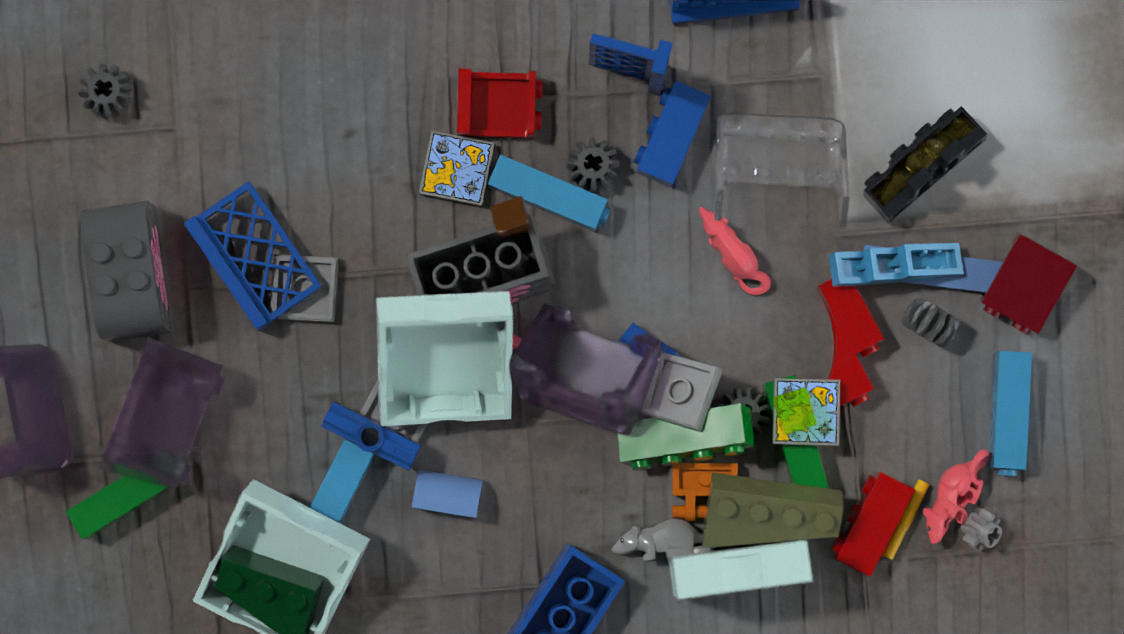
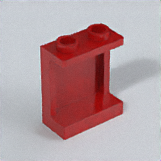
(498, 104)

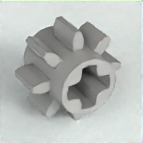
(981, 530)

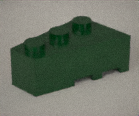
(270, 590)

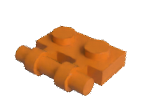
(693, 481)

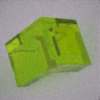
(794, 411)

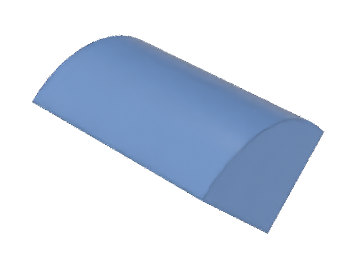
(447, 493)

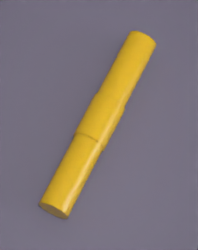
(920, 490)

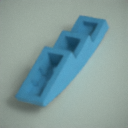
(896, 264)

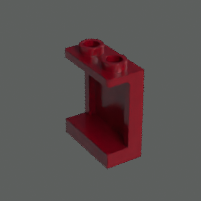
(1027, 284)

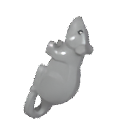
(670, 536)

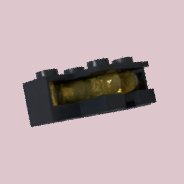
(923, 162)

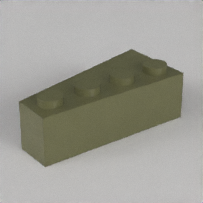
(768, 511)

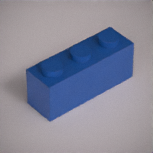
(671, 133)

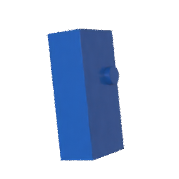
(569, 597)

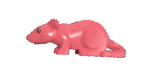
(736, 255)
(955, 490)

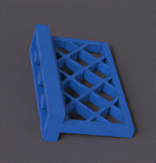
(702, 10)
(631, 59)
(231, 273)

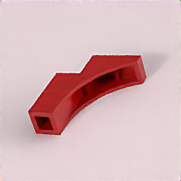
(852, 334)

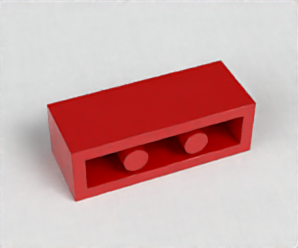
(872, 523)

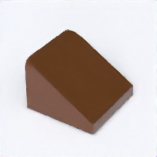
(510, 217)

